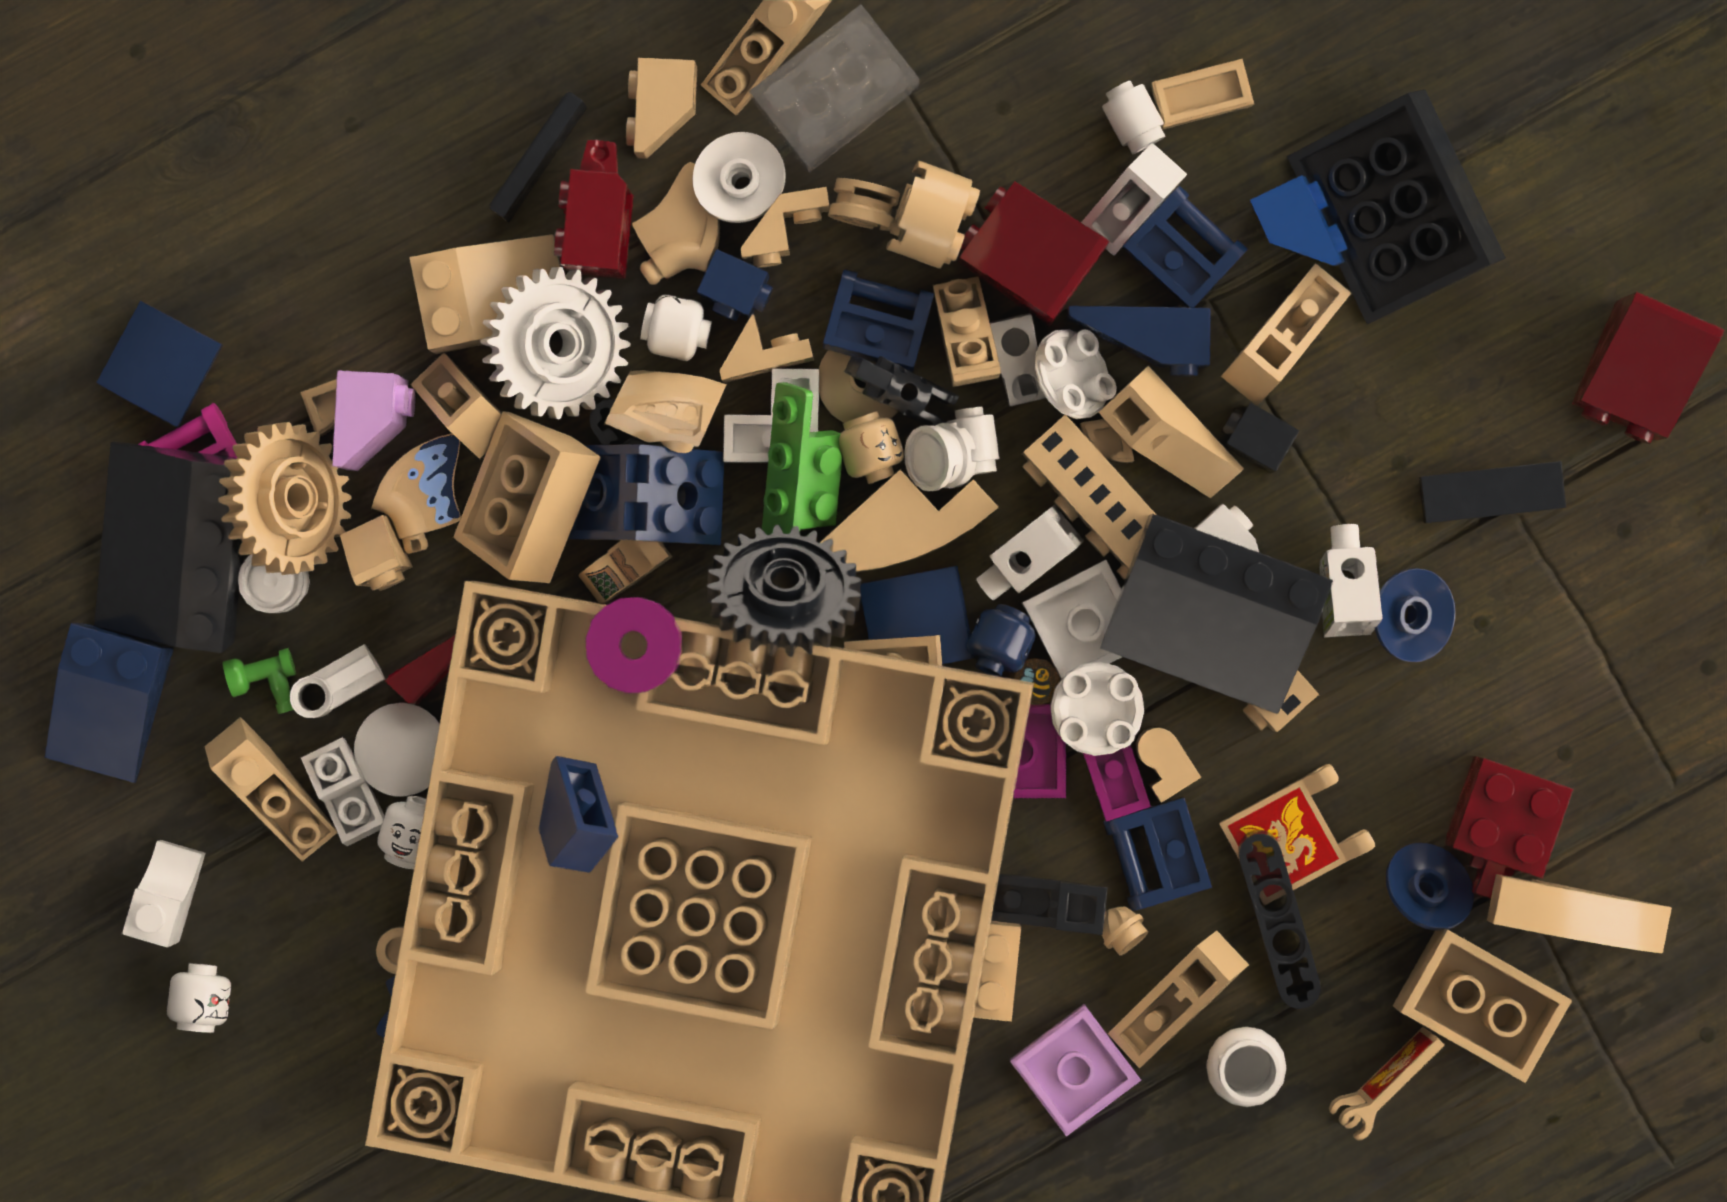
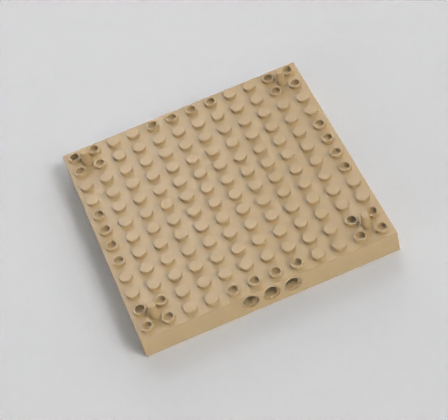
(762, 961)

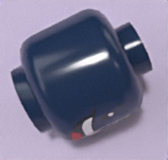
(1001, 640)

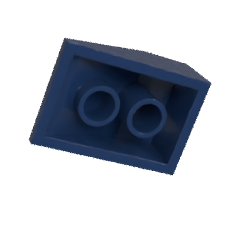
(105, 700)

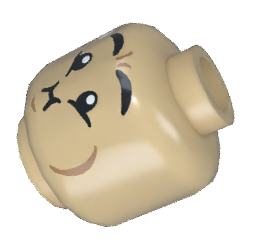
(870, 447)

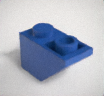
(1295, 221)

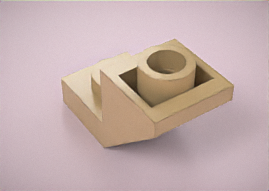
(769, 238)

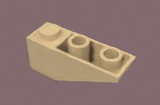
(761, 48)
(1169, 434)
(268, 789)

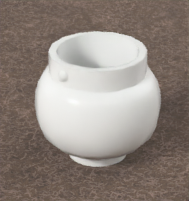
(1246, 1066)

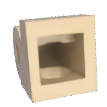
(1164, 754)

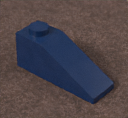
(1156, 334)

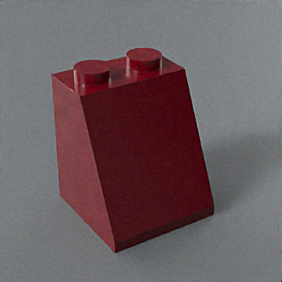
(1031, 251)
(1645, 367)

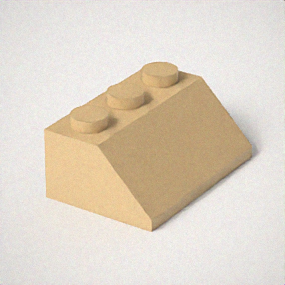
(526, 498)

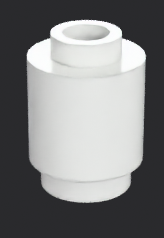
(1133, 116)
(983, 433)

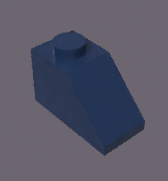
(575, 816)

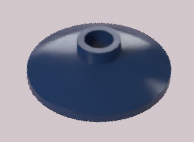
(1428, 619)
(1439, 877)

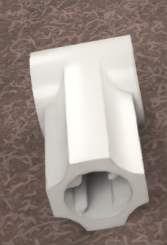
(340, 681)

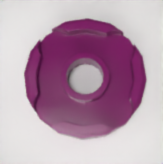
(605, 648)

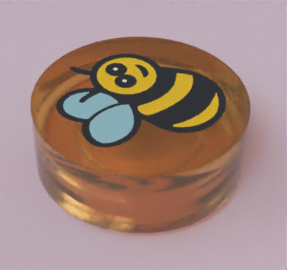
(1043, 676)

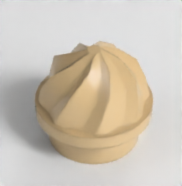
(1123, 929)

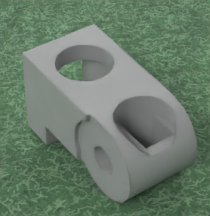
(1016, 354)

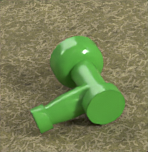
(274, 669)

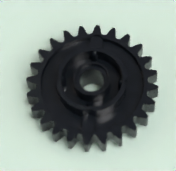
(783, 590)

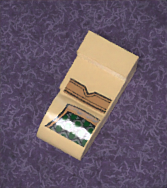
(623, 567)

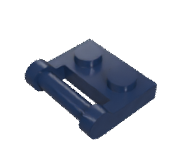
(1174, 259)
(874, 333)
(1172, 848)

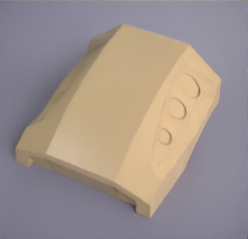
(666, 408)

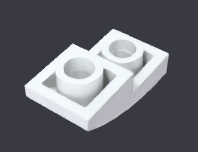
(344, 791)

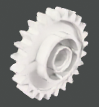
(523, 337)

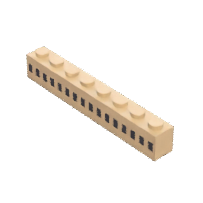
(1117, 517)

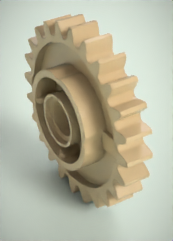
(284, 498)

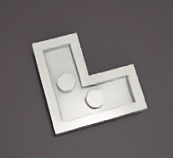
(749, 435)

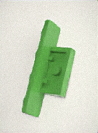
(801, 466)

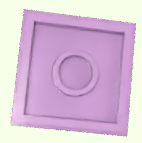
(1075, 1069)

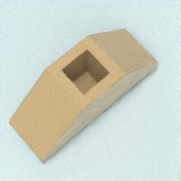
(966, 332)

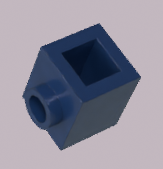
(734, 287)

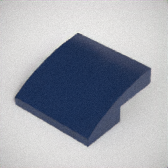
(159, 364)
(919, 606)

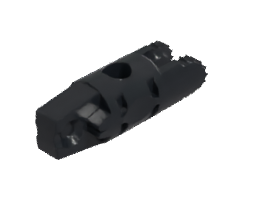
(900, 388)

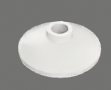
(727, 161)

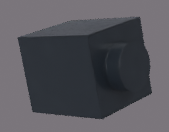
(1258, 436)

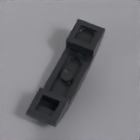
(1050, 903)

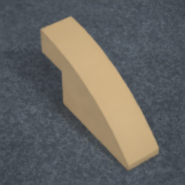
(904, 524)
(1578, 914)

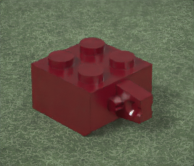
(597, 215)
(1506, 822)

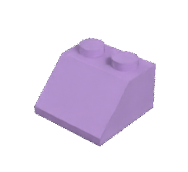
(368, 415)

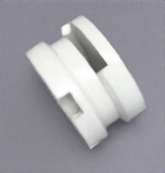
(939, 456)
(271, 590)

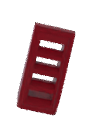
(423, 674)

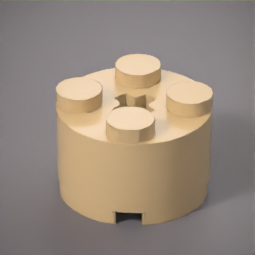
(931, 215)

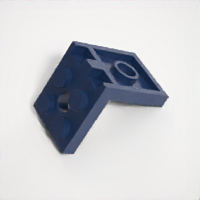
(642, 496)

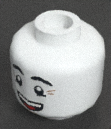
(401, 831)

